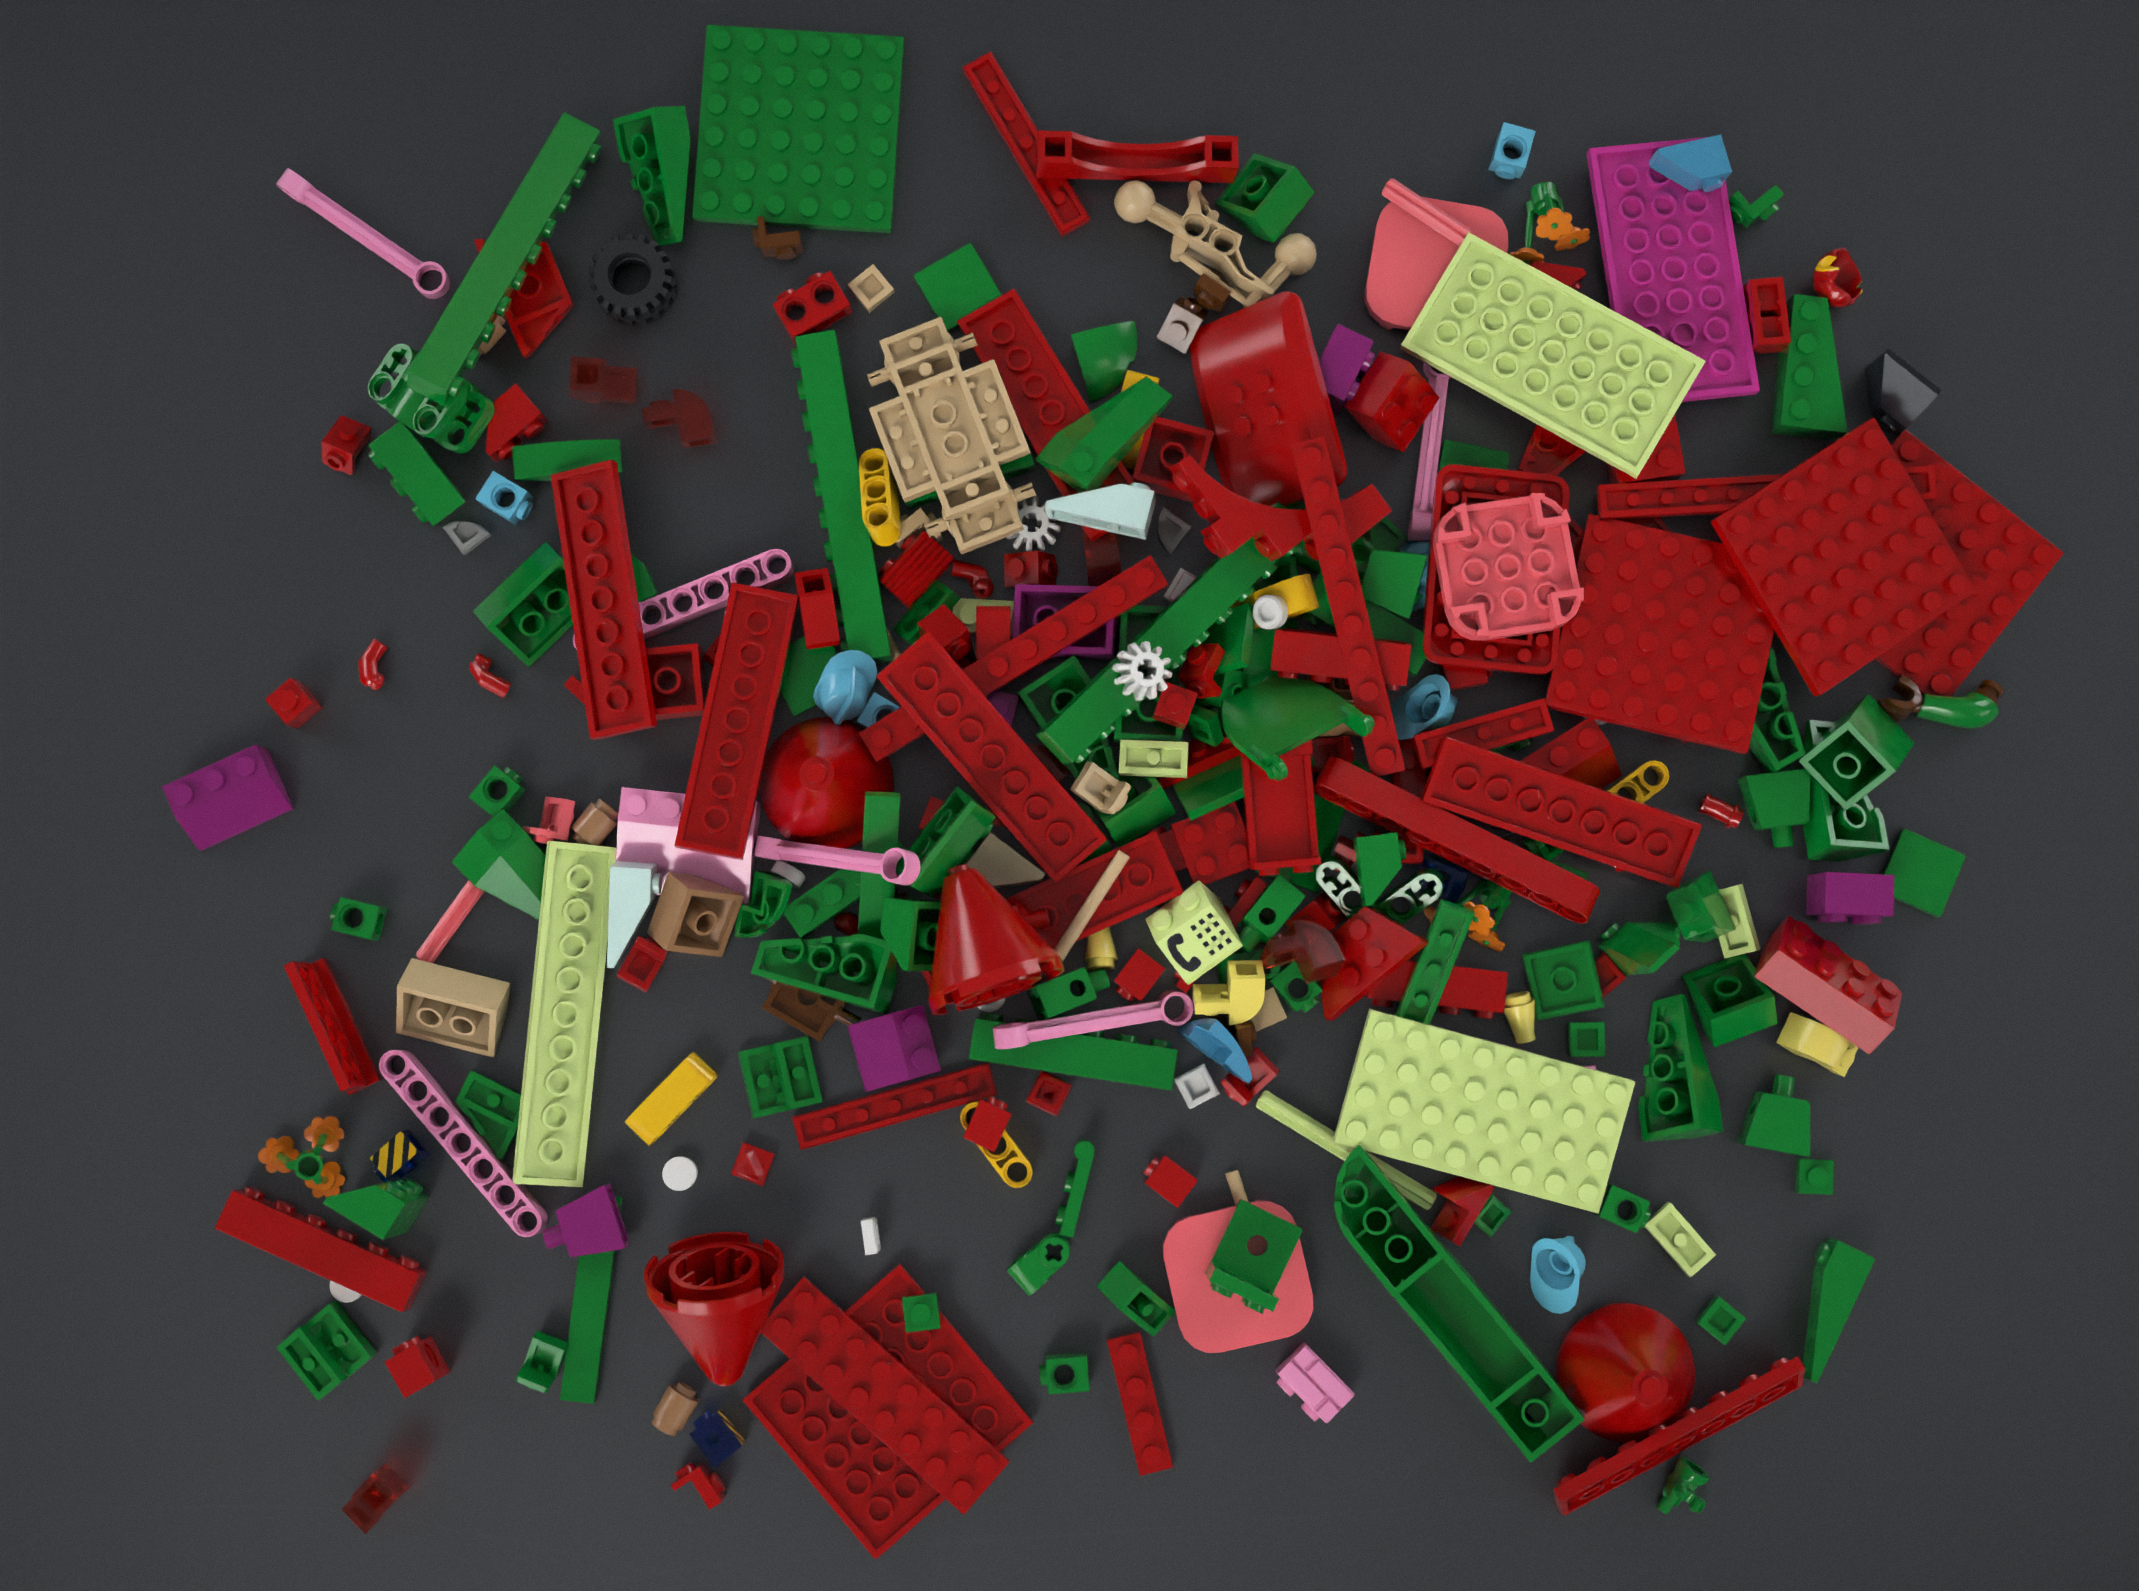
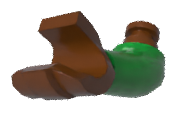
(1967, 712)

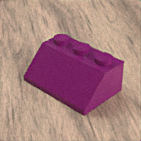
(228, 797)

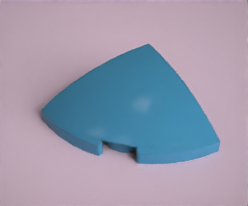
(1218, 1044)

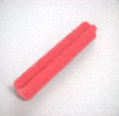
(1425, 211)
(449, 923)

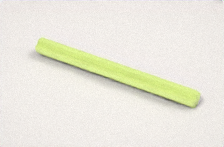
(1324, 1137)

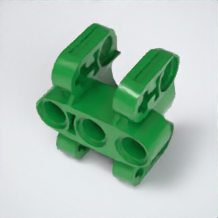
(424, 414)

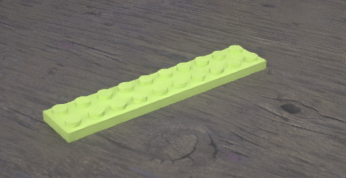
(564, 1015)

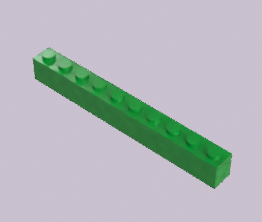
(503, 260)
(839, 486)
(1174, 630)

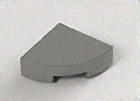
(1171, 530)
(466, 535)

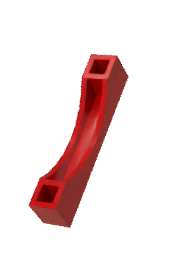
(1081, 157)

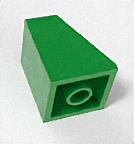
(1857, 752)

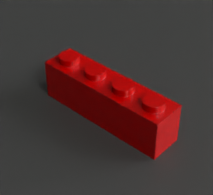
(1321, 657)
(1465, 989)

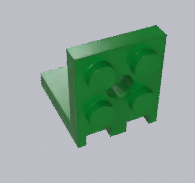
(1250, 1275)

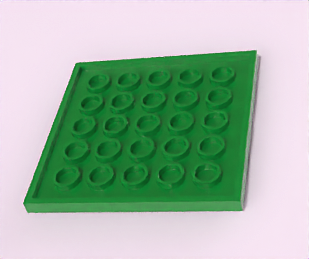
(798, 128)

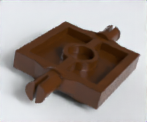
(806, 1009)

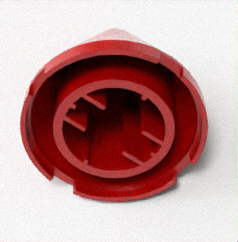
(818, 782)
(983, 946)
(716, 1297)
(1626, 1370)

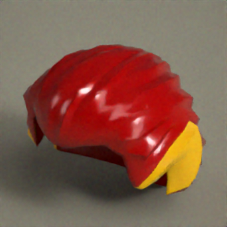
(1837, 278)

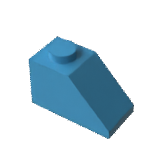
(1694, 163)

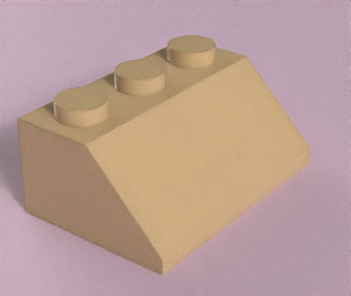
(451, 1007)

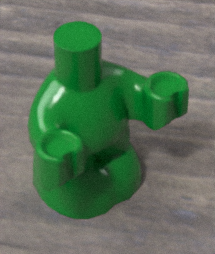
(1681, 1486)

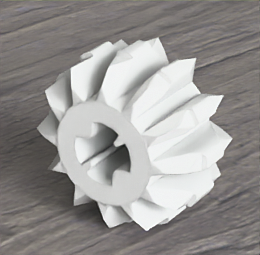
(1039, 535)
(1149, 662)

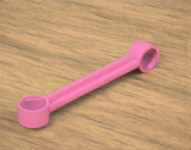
(308, 195)
(1428, 461)
(841, 858)
(1022, 1033)

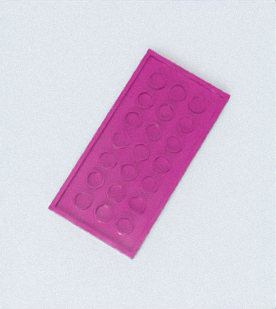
(1674, 264)

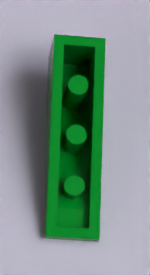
(1835, 1288)

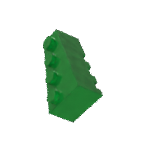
(1807, 376)
(1775, 732)

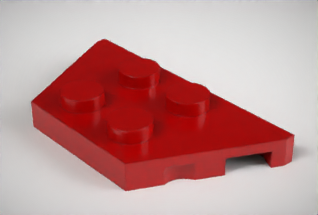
(538, 303)
(1372, 952)

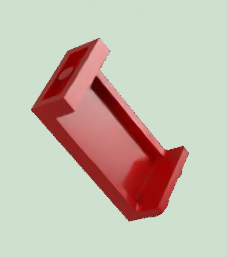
(1281, 814)

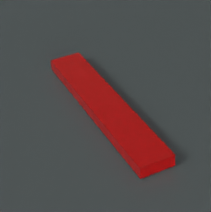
(1021, 137)
(894, 1106)

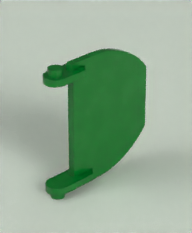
(1284, 715)

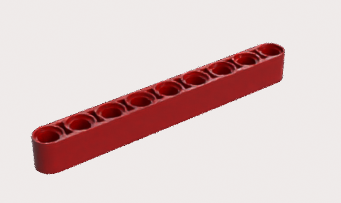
(1456, 840)

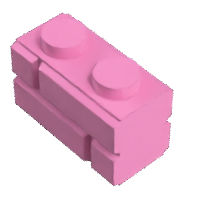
(1314, 1383)

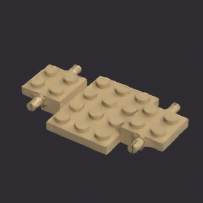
(950, 434)

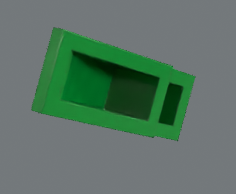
(542, 460)

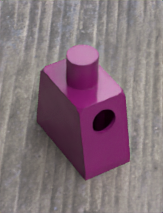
(589, 1225)

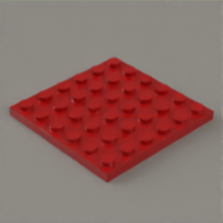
(1843, 556)
(1999, 557)
(1662, 637)
(843, 1459)

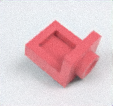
(555, 821)

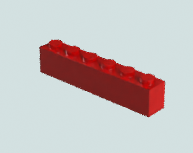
(321, 1249)

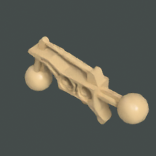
(1293, 254)

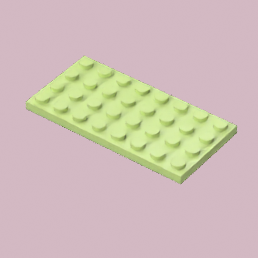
(1552, 355)
(1484, 1111)

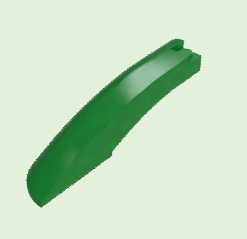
(1451, 1308)

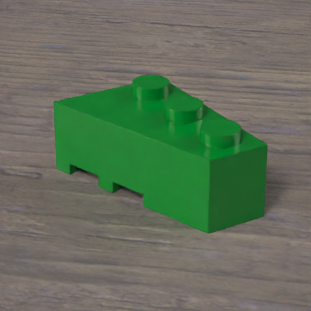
(415, 474)

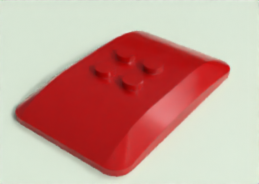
(1261, 395)
(1441, 643)

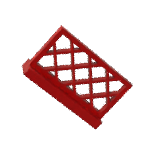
(333, 1025)

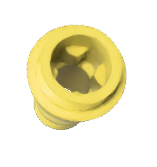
(1100, 951)
(1520, 1015)

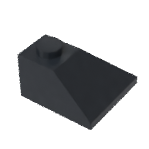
(1897, 392)

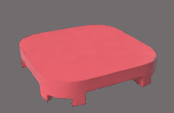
(1413, 257)
(1507, 567)
(1224, 1323)

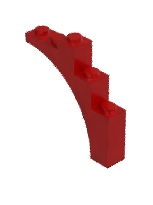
(1275, 530)

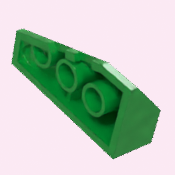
(657, 152)
(1099, 441)
(1831, 830)
(1640, 945)
(844, 968)

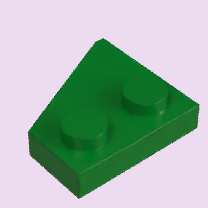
(492, 1110)

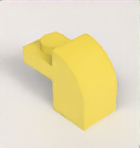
(1238, 998)
(1817, 1043)

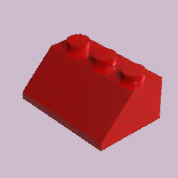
(1580, 755)

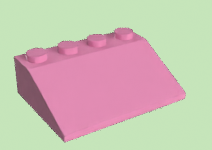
(648, 834)

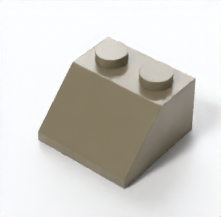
(1003, 865)

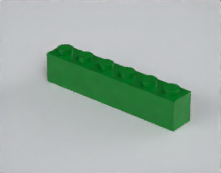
(1082, 1055)

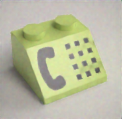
(1194, 932)

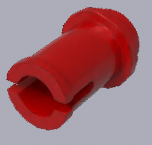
(1721, 810)

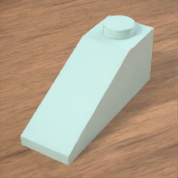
(1112, 509)
(630, 897)

